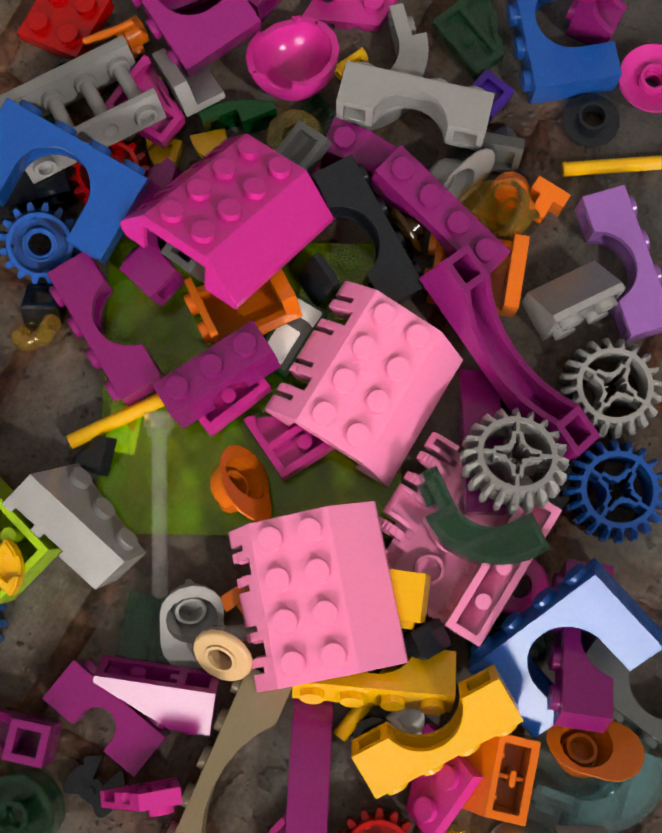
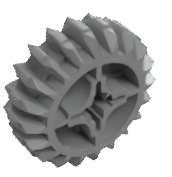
(596, 380)
(542, 458)

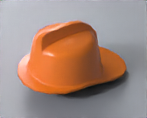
(241, 484)
(606, 755)

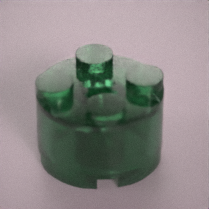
(36, 797)

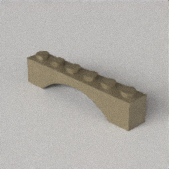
(245, 719)

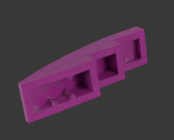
(476, 400)
(310, 767)

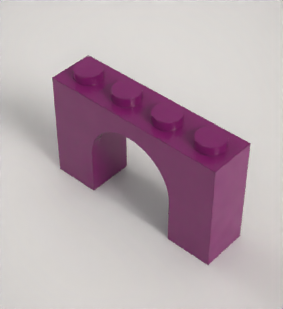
(201, 37)

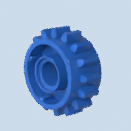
(32, 222)

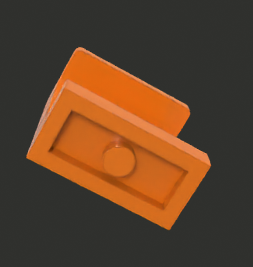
(505, 278)
(268, 307)

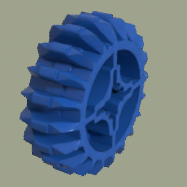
(634, 466)

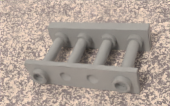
(82, 79)

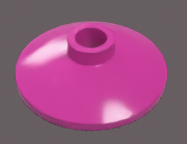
(638, 67)

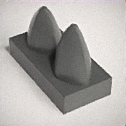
(505, 145)

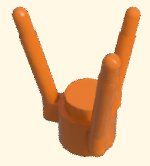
(132, 31)

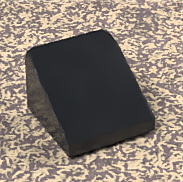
(318, 280)
(38, 303)
(426, 640)

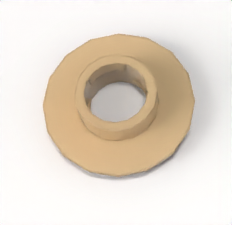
(208, 653)

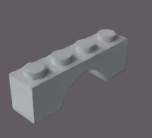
(372, 92)

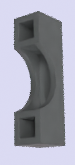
(624, 704)

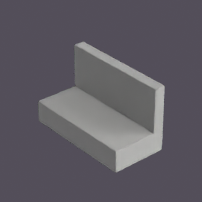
(190, 93)

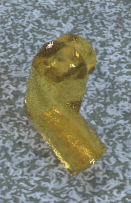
(41, 336)

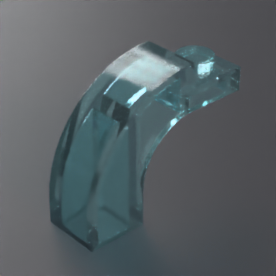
(613, 806)

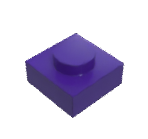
(493, 84)

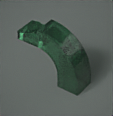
(474, 542)

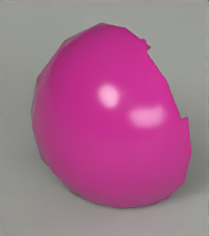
(293, 58)

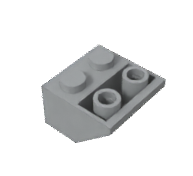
(571, 299)

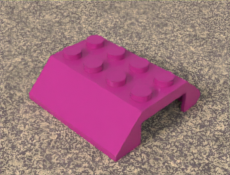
(235, 215)

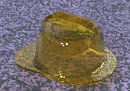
(502, 206)

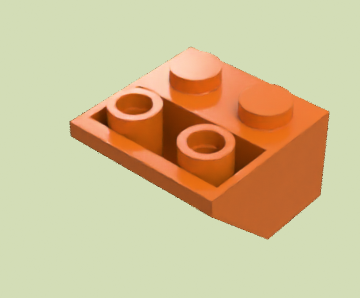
(508, 777)

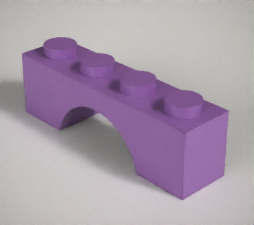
(611, 221)

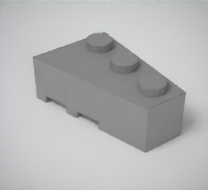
(79, 521)

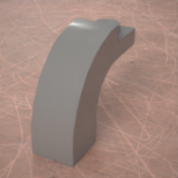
(410, 51)

